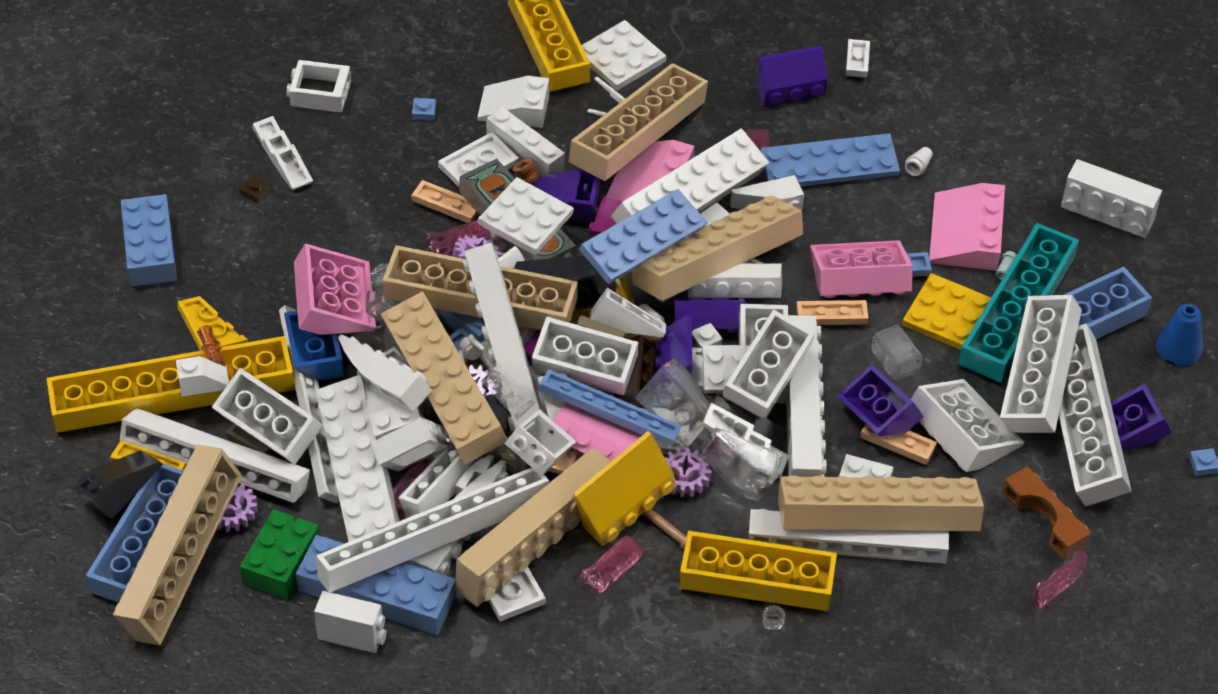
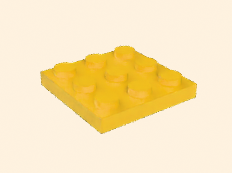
(945, 311)

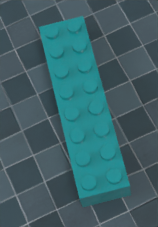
(1033, 273)

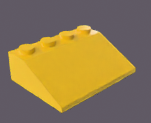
(624, 489)

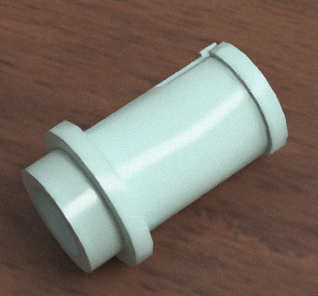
(1006, 261)

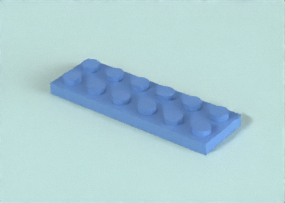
(833, 160)
(642, 236)

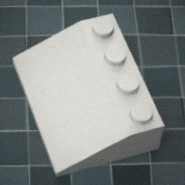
(964, 424)

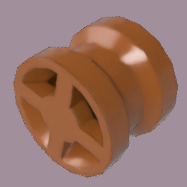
(526, 171)

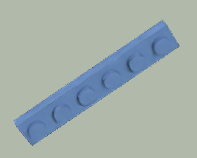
(609, 407)

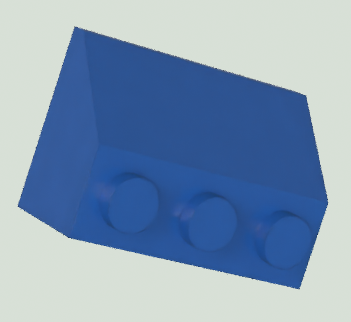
(314, 353)

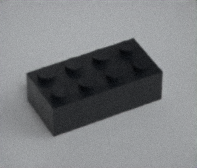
(577, 268)

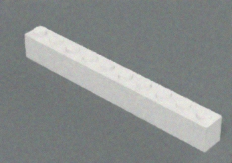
(426, 530)

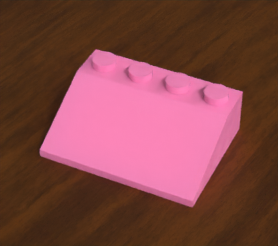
(649, 167)
(968, 226)
(861, 268)
(332, 292)
(594, 432)

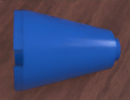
(1182, 337)

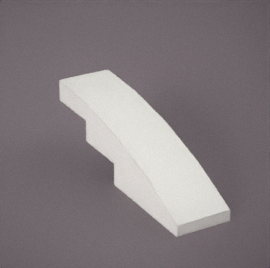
(282, 153)
(721, 418)

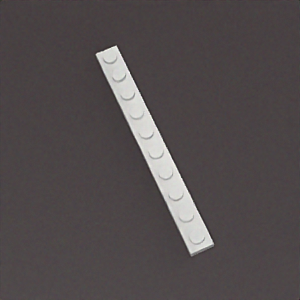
(318, 448)

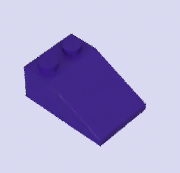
(1138, 419)

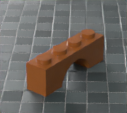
(1028, 491)

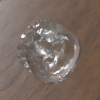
(773, 611)

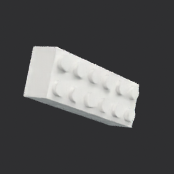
(1041, 364)

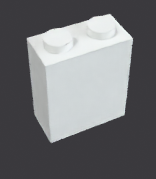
(349, 622)

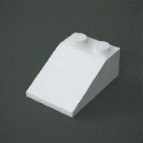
(522, 97)
(386, 414)

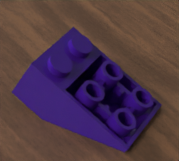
(574, 188)

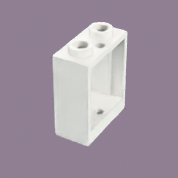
(316, 99)
(410, 444)
(549, 447)

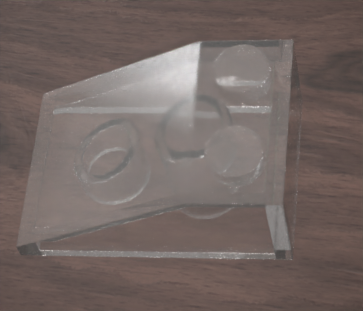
(677, 398)
(741, 463)

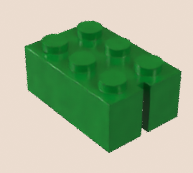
(278, 554)

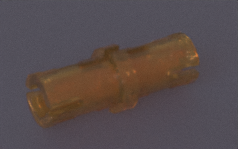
(211, 346)

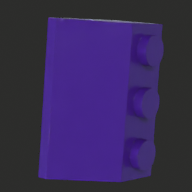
(791, 75)
(720, 312)
(676, 344)
(880, 403)

